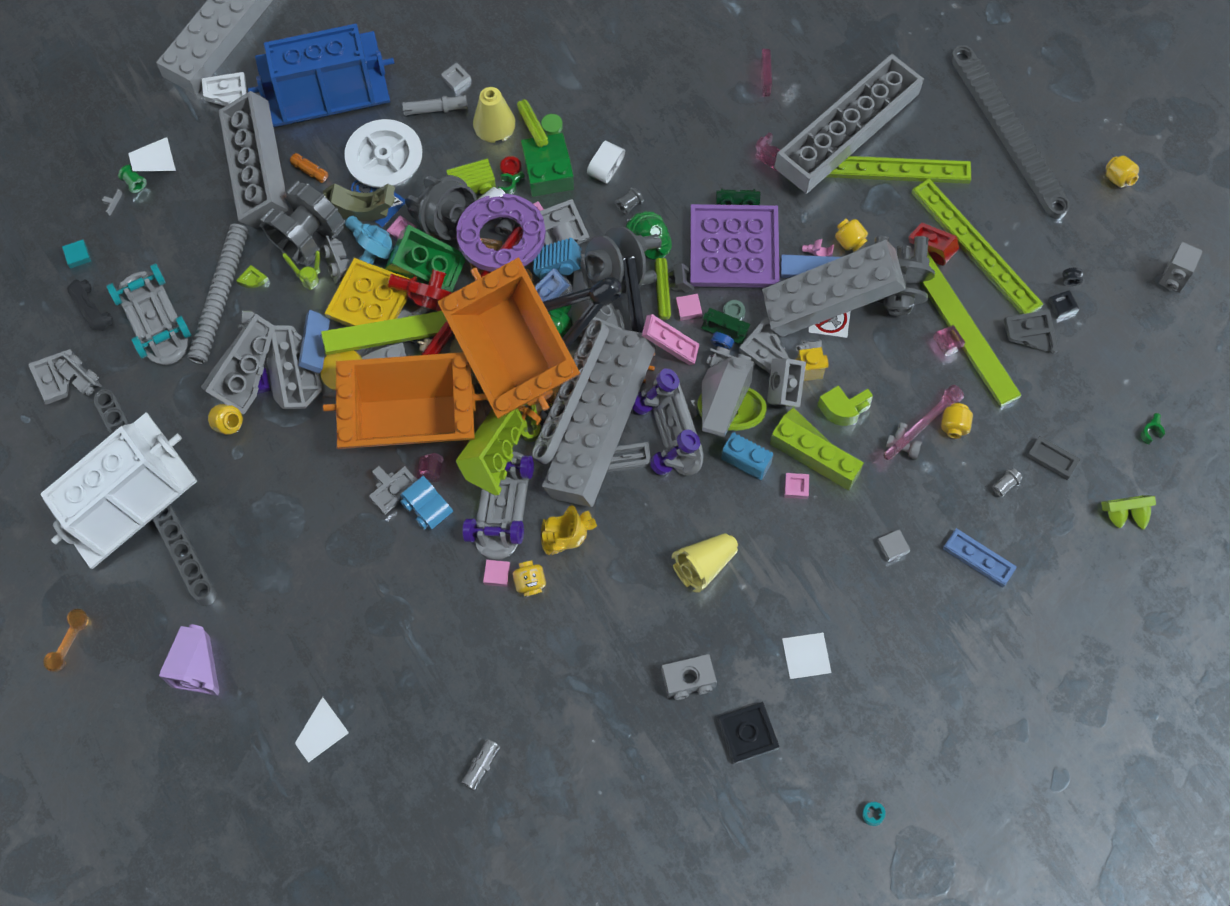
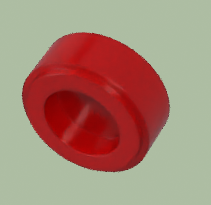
(510, 165)

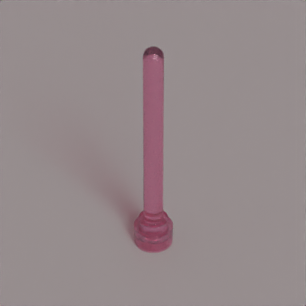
(951, 395)

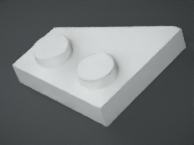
(224, 88)

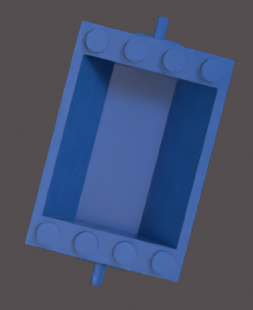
(321, 74)

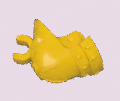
(565, 530)

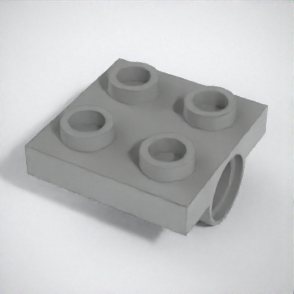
(563, 222)

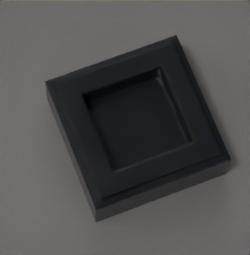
(1063, 304)

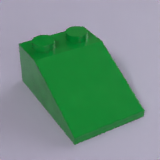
(548, 166)
(420, 253)

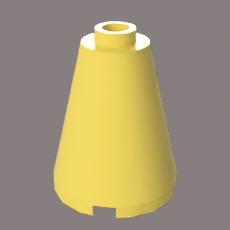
(493, 116)
(703, 561)

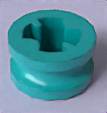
(875, 806)

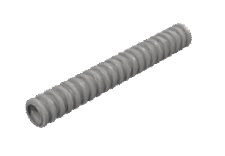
(218, 294)

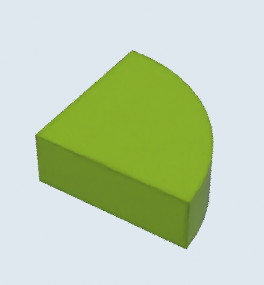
(252, 278)

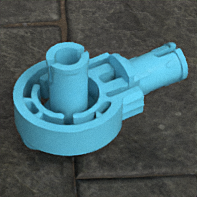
(372, 238)

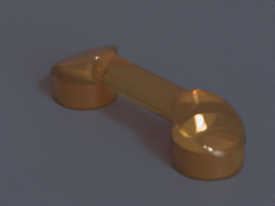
(56, 660)

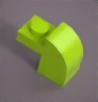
(842, 410)

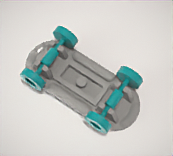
(157, 327)

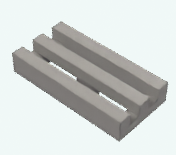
(632, 464)

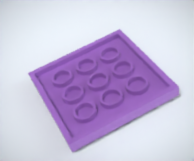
(734, 245)

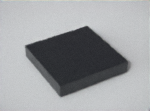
(748, 732)

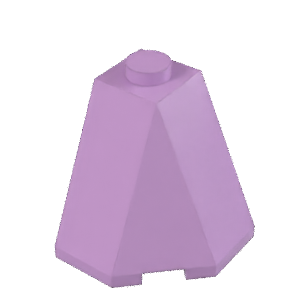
(191, 662)

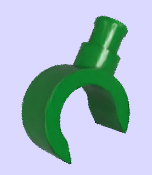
(513, 180)
(1154, 425)

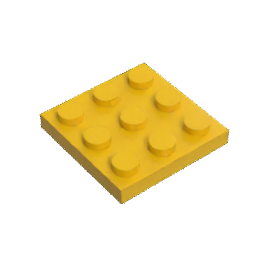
(365, 296)

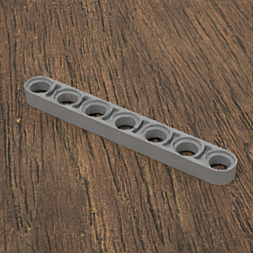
(570, 401)

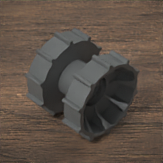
(310, 214)

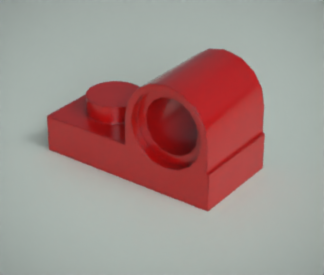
(940, 245)

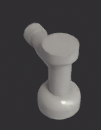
(913, 448)

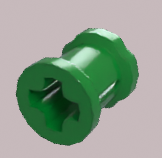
(134, 181)

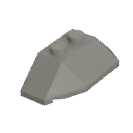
(291, 384)

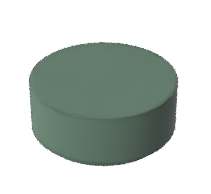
(735, 309)

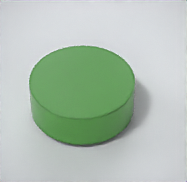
(552, 124)

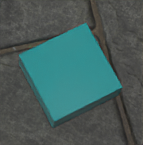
(76, 254)

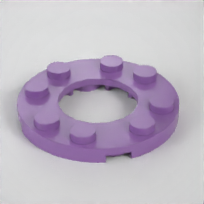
(502, 206)

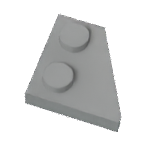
(763, 346)
(50, 382)

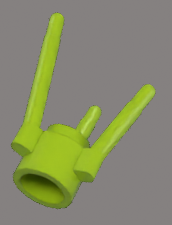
(308, 274)

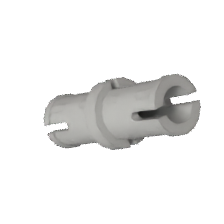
(480, 764)

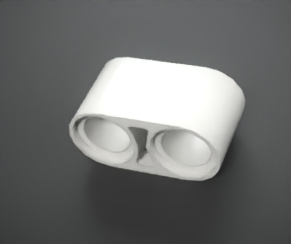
(605, 162)

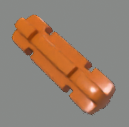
(309, 167)

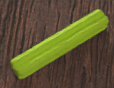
(532, 123)
(662, 289)

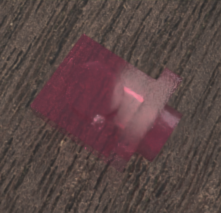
(766, 152)

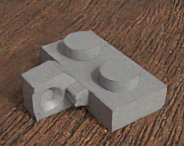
(390, 488)

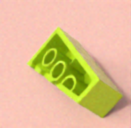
(808, 446)
(487, 455)

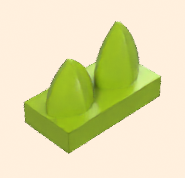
(1139, 506)

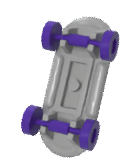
(674, 424)
(500, 517)

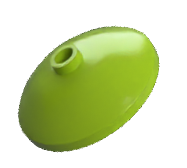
(749, 413)

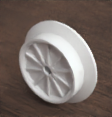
(383, 153)

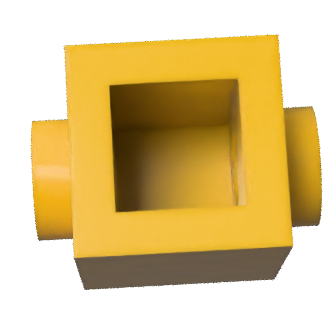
(815, 363)

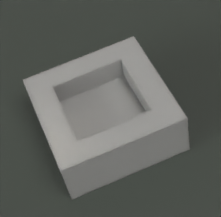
(455, 77)
(893, 545)

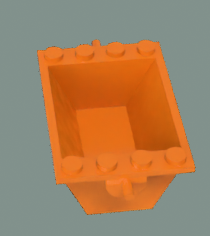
(509, 338)
(404, 400)

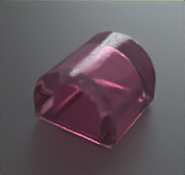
(949, 340)
(430, 467)

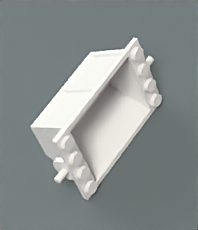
(117, 489)

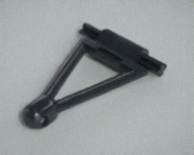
(600, 295)

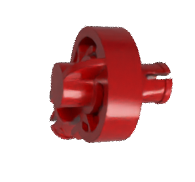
(422, 294)

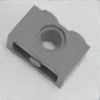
(1180, 267)
(786, 382)
(699, 666)

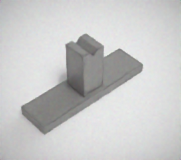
(112, 202)

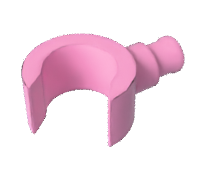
(817, 250)

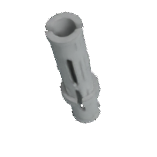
(435, 105)

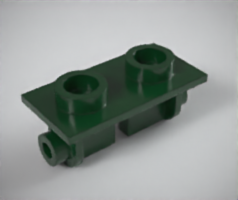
(733, 197)
(720, 322)

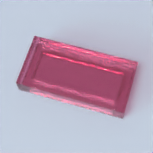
(766, 72)

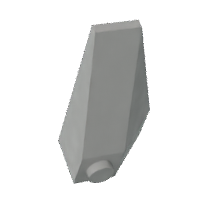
(723, 393)

